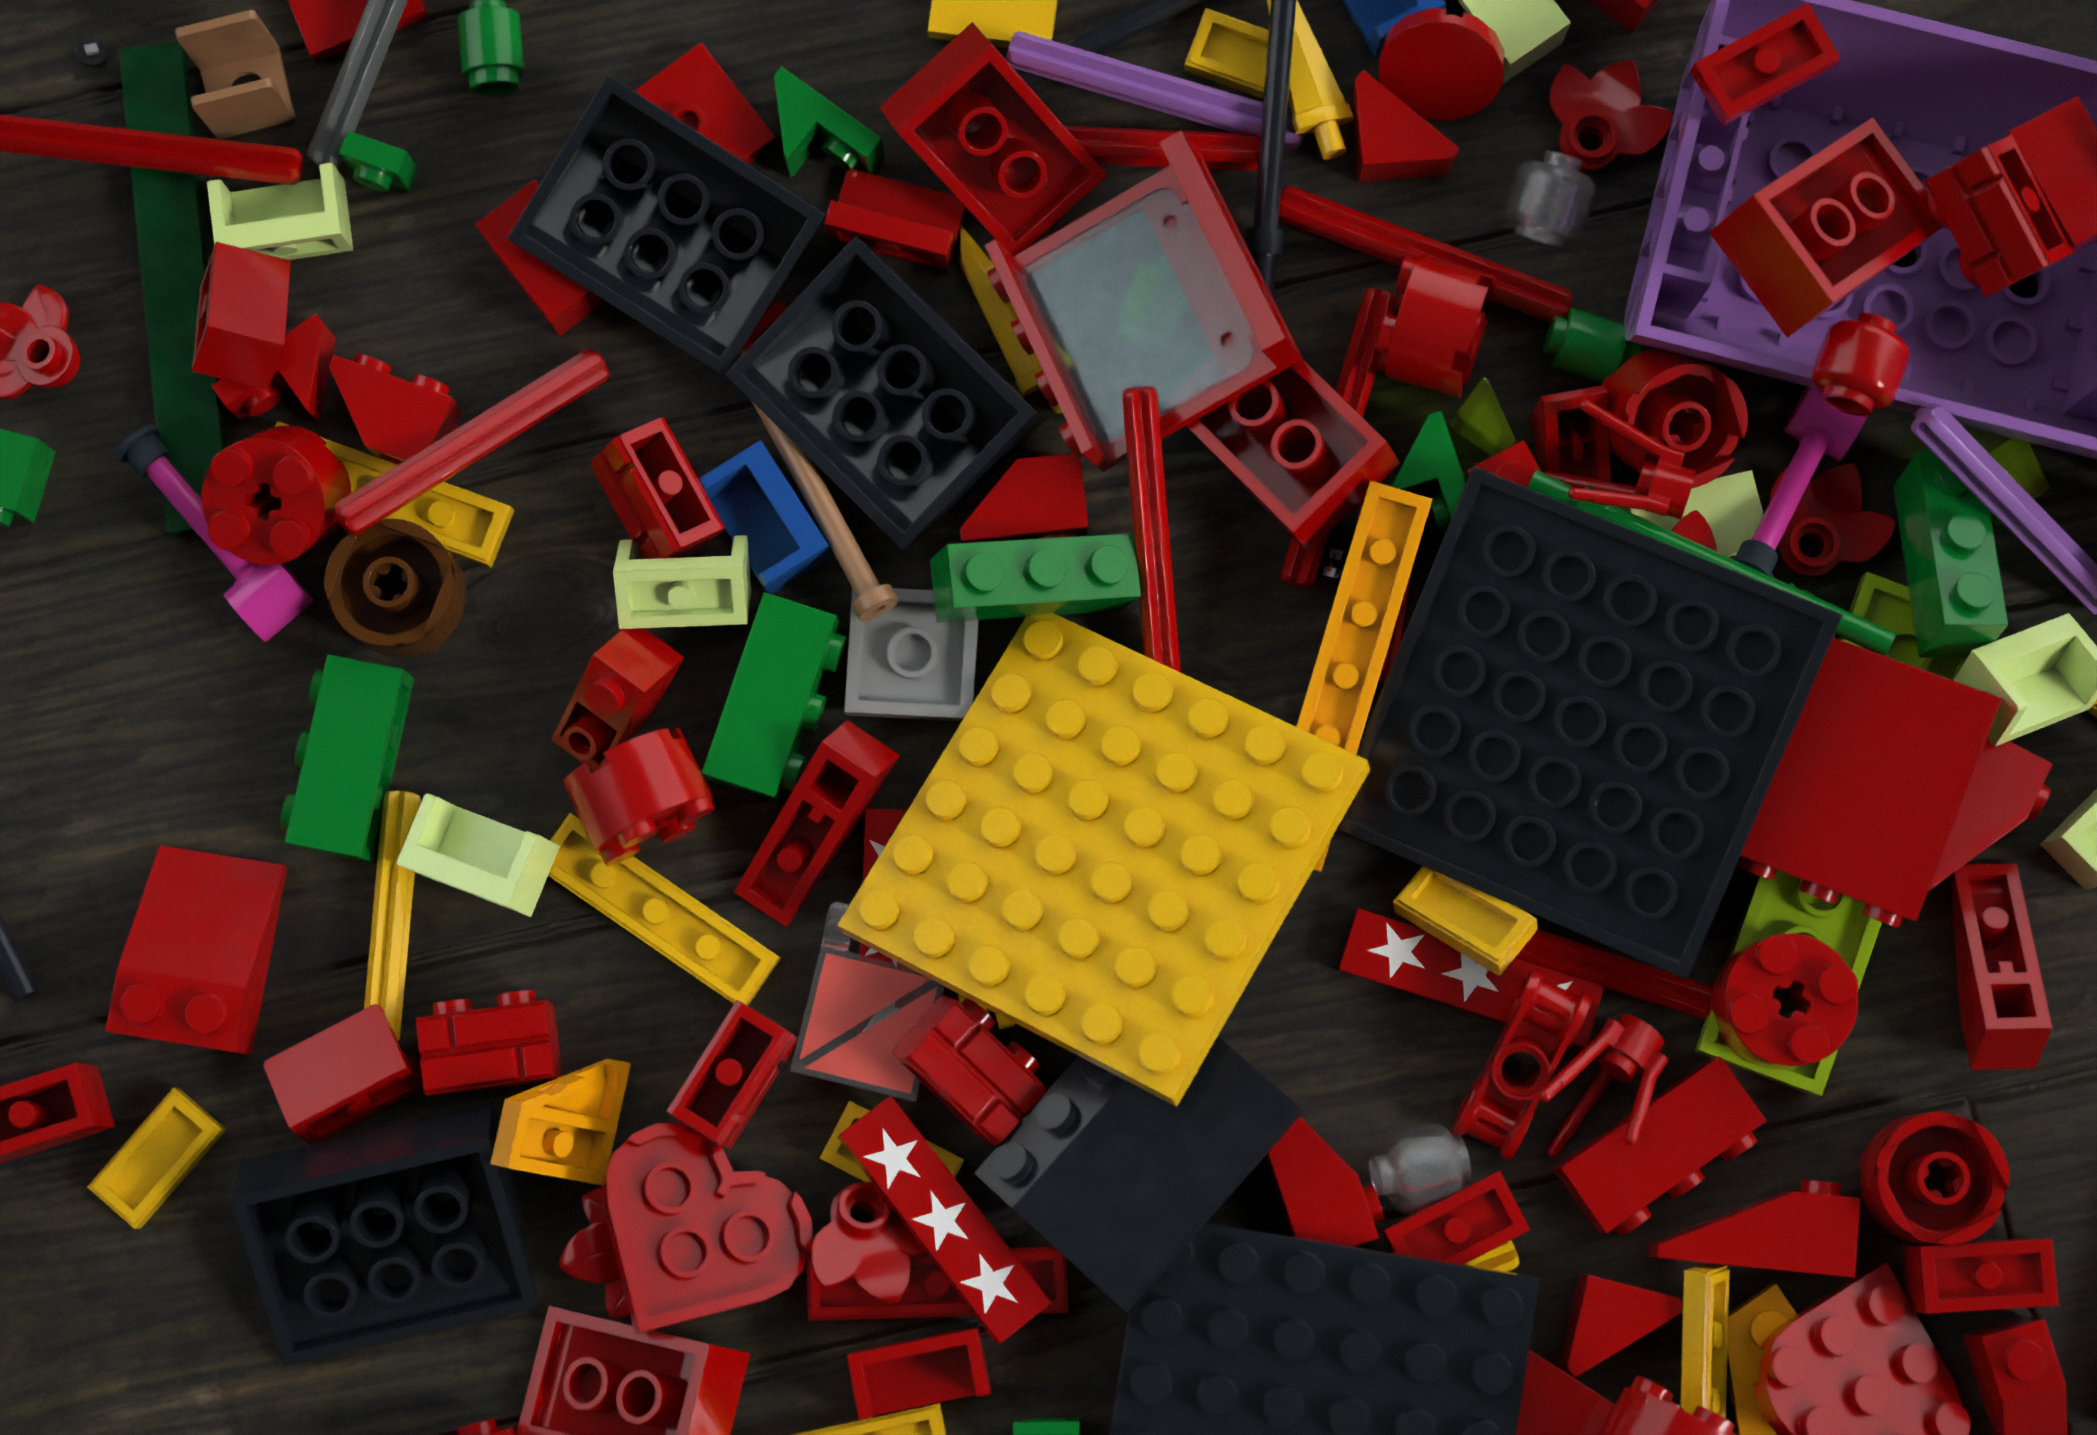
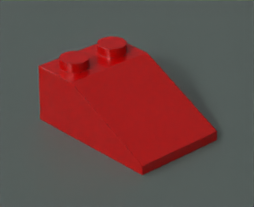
(992, 141)
(1827, 227)
(199, 951)
(608, 1381)

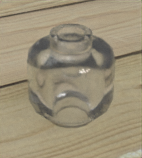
(1550, 199)
(1419, 1166)

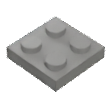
(911, 663)

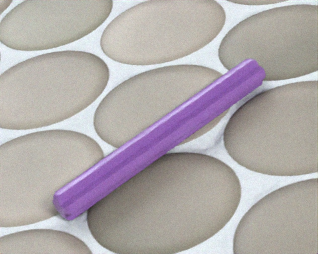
(1140, 86)
(2008, 502)

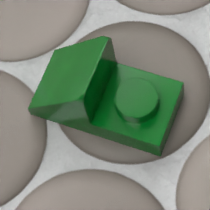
(812, 118)
(1434, 468)

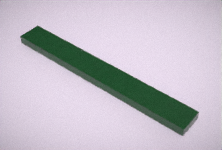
(172, 269)

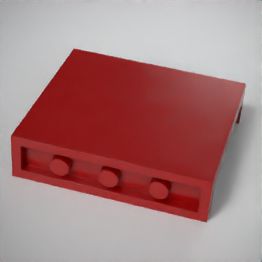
(1871, 782)

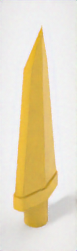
(1314, 93)
(999, 315)

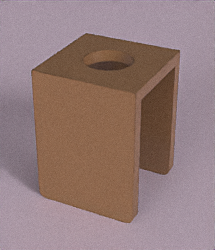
(224, 52)

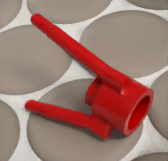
(1659, 488)
(1627, 1051)

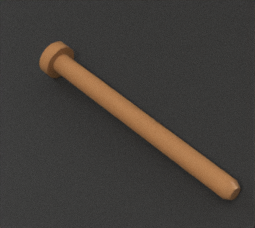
(872, 597)

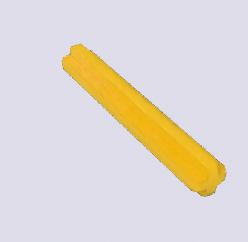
(391, 909)

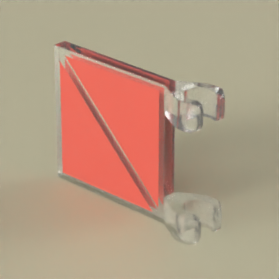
(859, 1015)

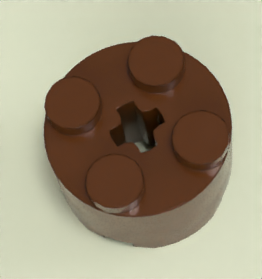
(384, 556)

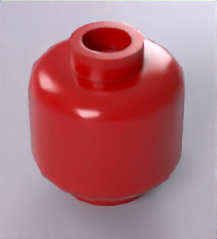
(1860, 364)

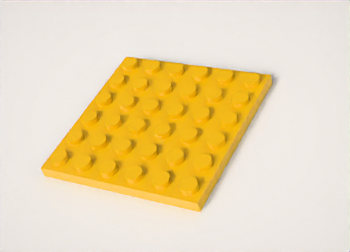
(1105, 852)

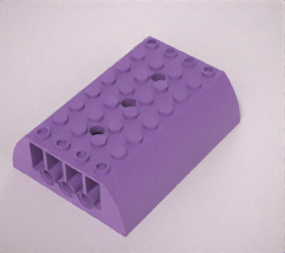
(1938, 97)

